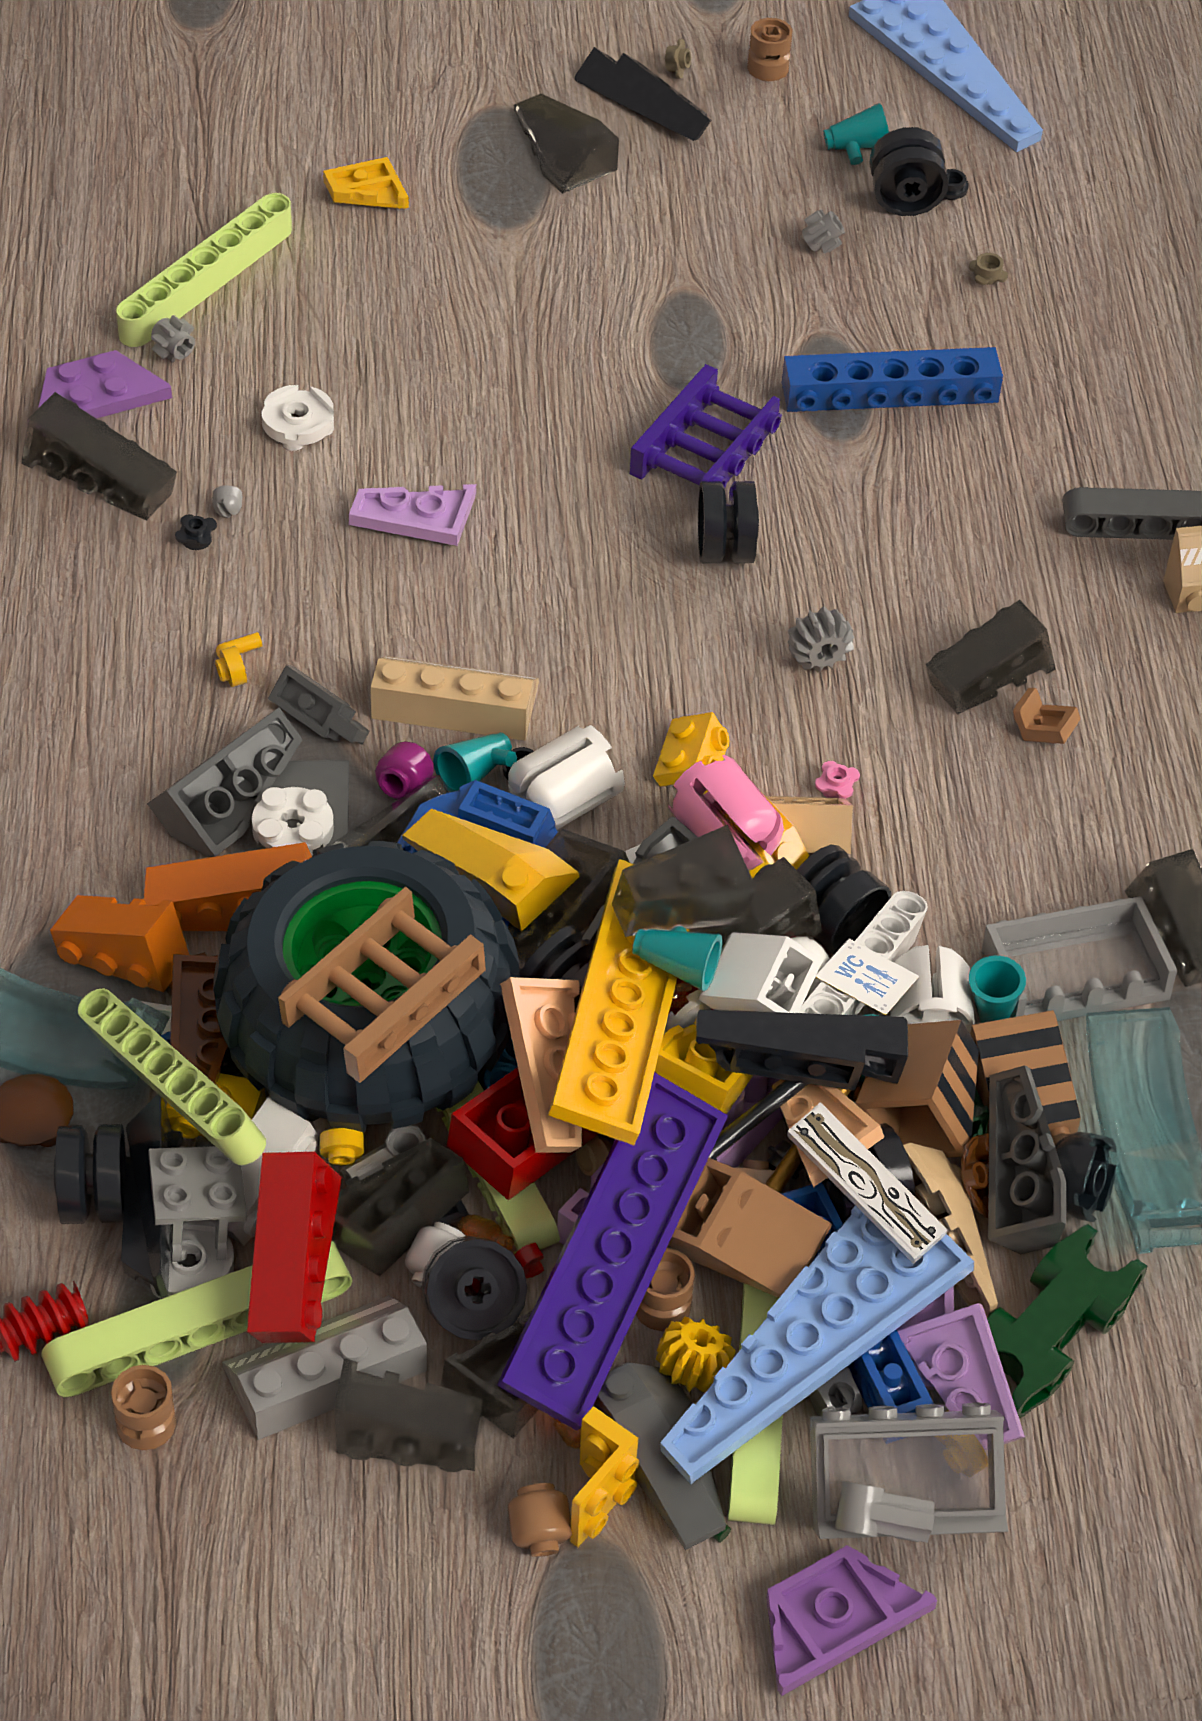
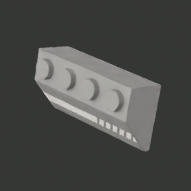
(300, 1381)

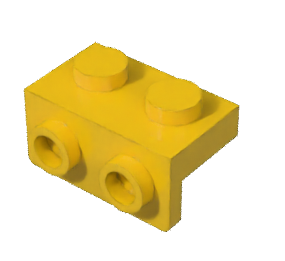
(688, 742)

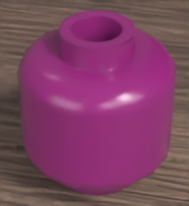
(403, 769)

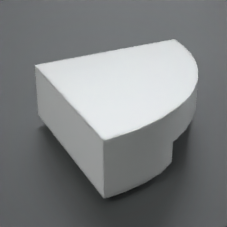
(688, 1013)

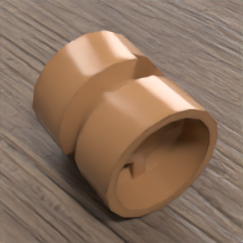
(769, 49)
(669, 1292)
(143, 1407)

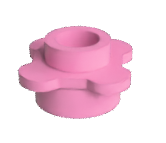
(837, 780)

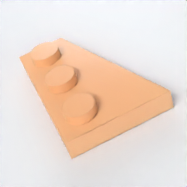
(844, 1109)

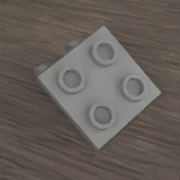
(196, 1187)

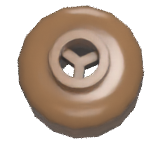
(540, 1519)

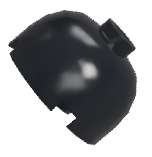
(1086, 1172)

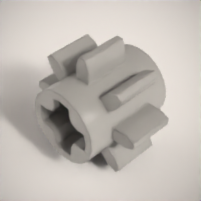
(823, 231)
(173, 338)

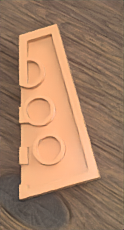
(540, 1025)

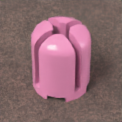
(729, 793)

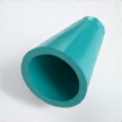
(857, 132)
(472, 759)
(681, 953)
(996, 987)

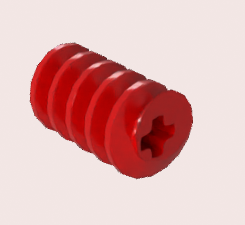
(41, 1320)

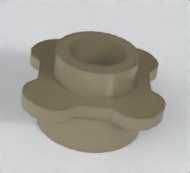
(677, 58)
(988, 269)

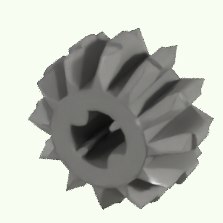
(820, 639)

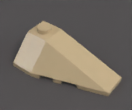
(943, 1193)

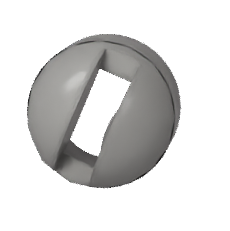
(227, 500)

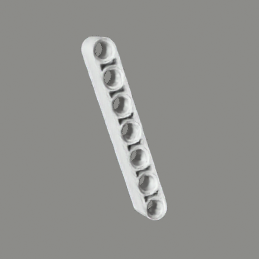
(888, 935)

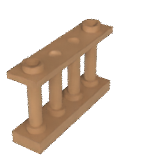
(395, 1019)

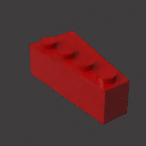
(291, 1246)

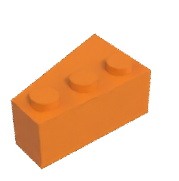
(121, 939)

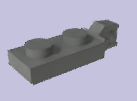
(316, 707)

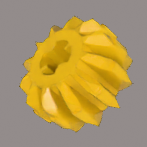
(693, 1353)

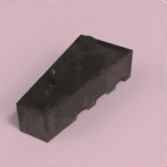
(96, 458)

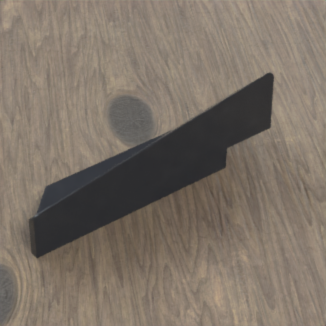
(643, 92)
(807, 1046)
(144, 1244)

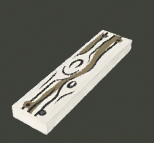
(867, 1182)

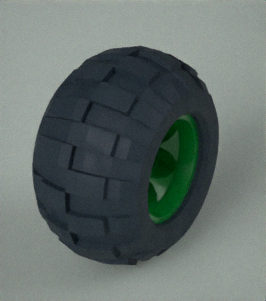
(299, 921)

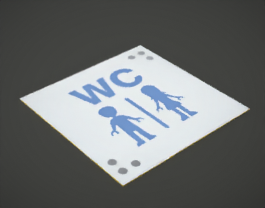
(867, 976)

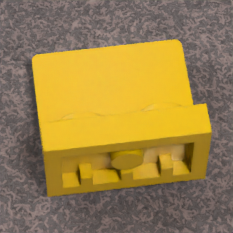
(611, 1462)

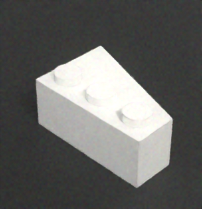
(283, 1133)

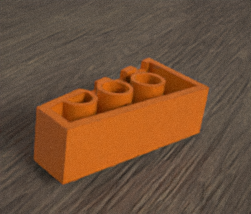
(213, 887)

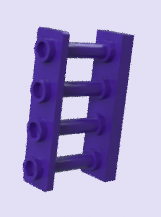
(687, 411)

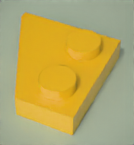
(367, 184)

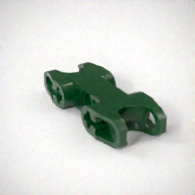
(1070, 1298)

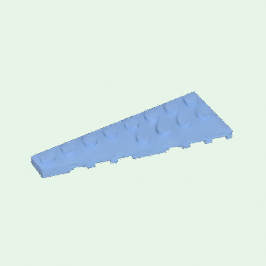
(946, 55)
(819, 1325)

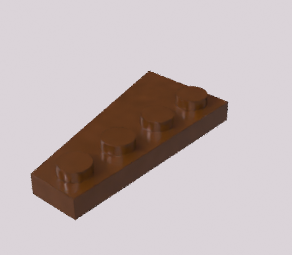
(194, 1016)

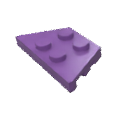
(105, 384)
(836, 1613)

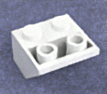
(761, 974)

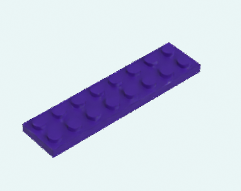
(612, 1256)

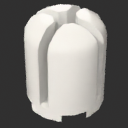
(568, 775)
(944, 999)

